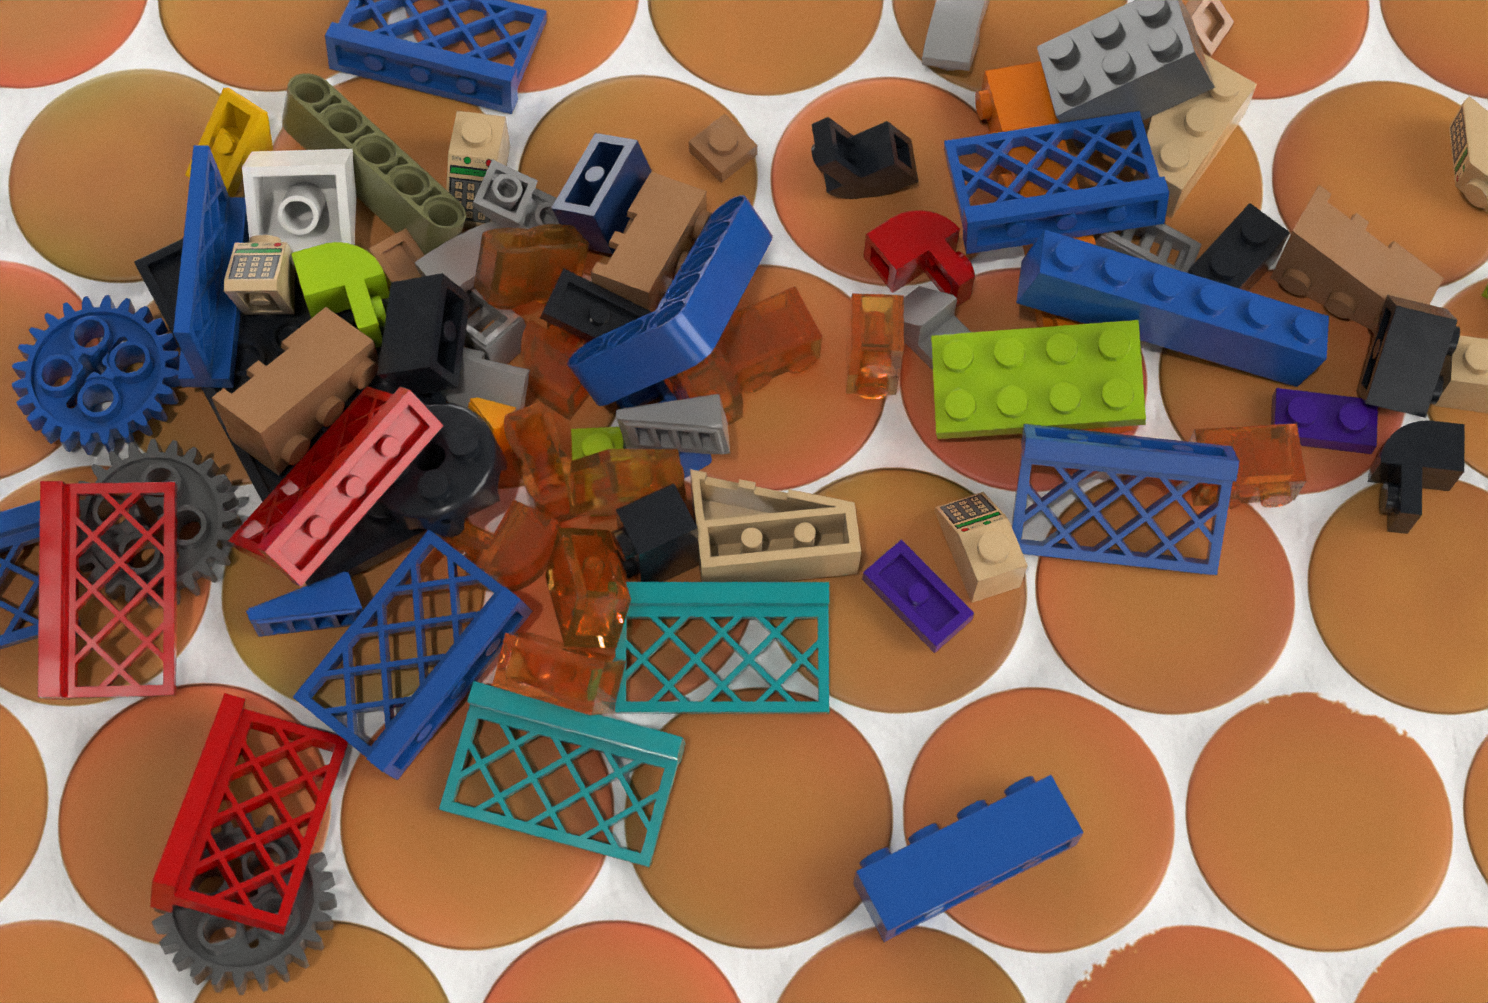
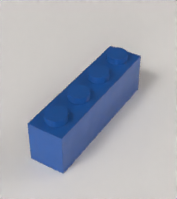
(967, 856)

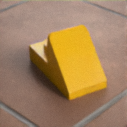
(233, 133)

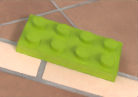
(1038, 377)

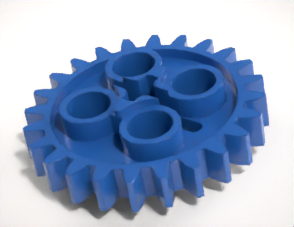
(97, 374)

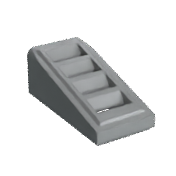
(1161, 234)
(502, 338)
(682, 424)

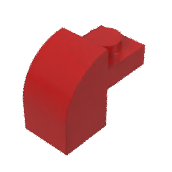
(917, 245)

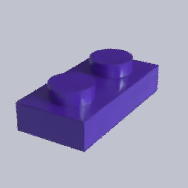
(1327, 420)
(917, 596)

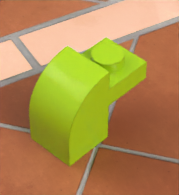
(343, 279)

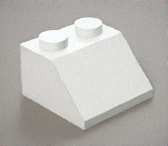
(301, 196)

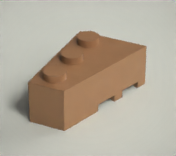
(655, 242)
(1348, 267)
(298, 391)

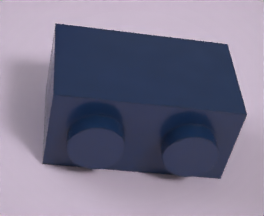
(602, 189)

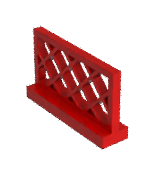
(337, 484)
(60, 590)
(201, 813)

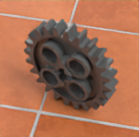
(198, 500)
(191, 930)

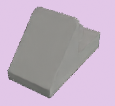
(928, 314)

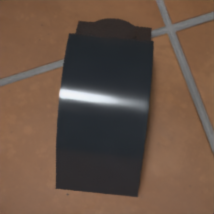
(863, 163)
(1417, 458)

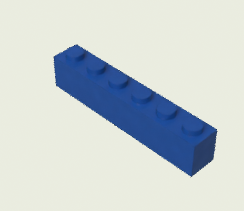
(1173, 308)

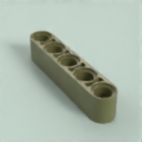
(384, 174)

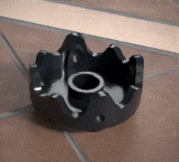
(464, 481)

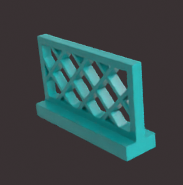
(732, 602)
(564, 725)

